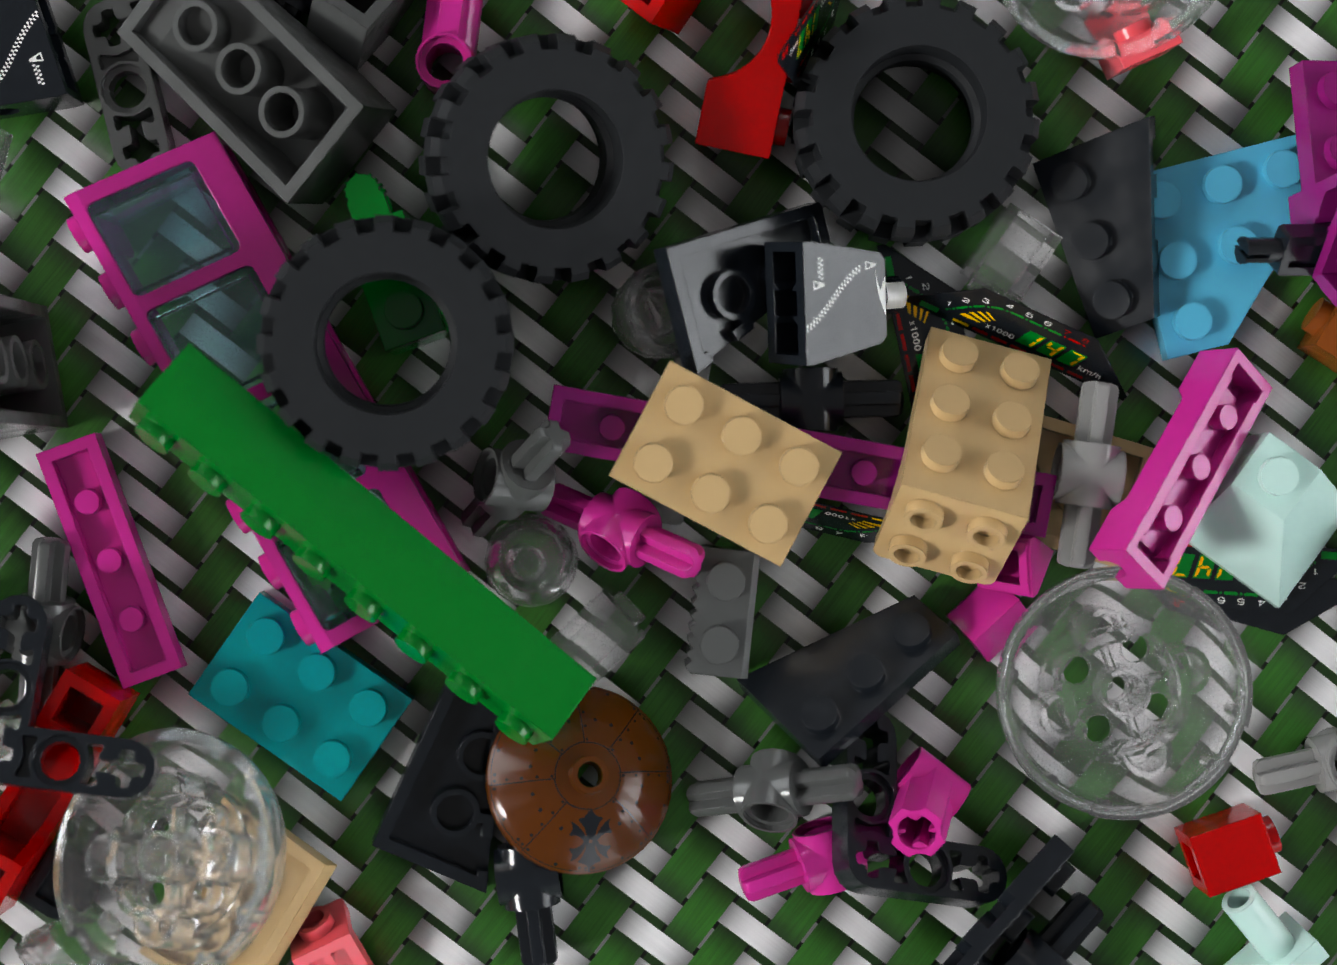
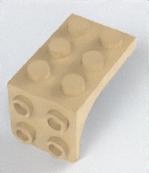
(967, 459)

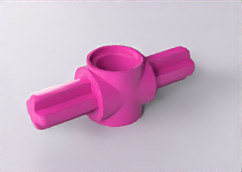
(623, 531)
(804, 863)

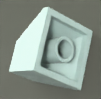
(1268, 518)

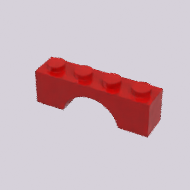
(744, 107)
(81, 702)

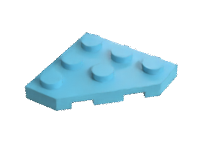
(1197, 224)

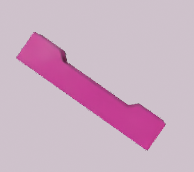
(1184, 470)

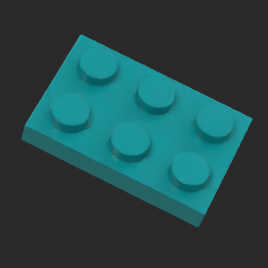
(302, 705)

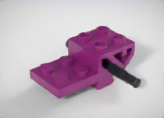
(1310, 240)

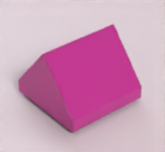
(1023, 568)
(987, 619)

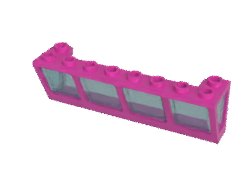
(192, 265)

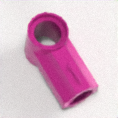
(448, 28)
(925, 803)

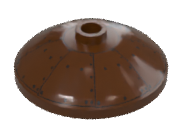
(573, 826)

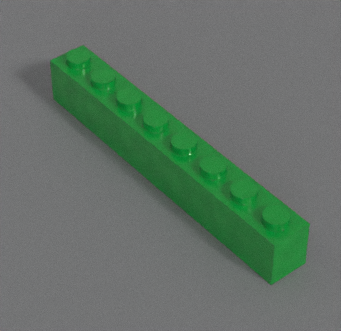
(360, 547)

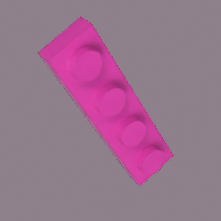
(111, 559)

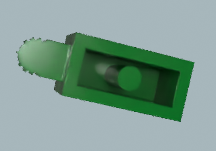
(401, 311)

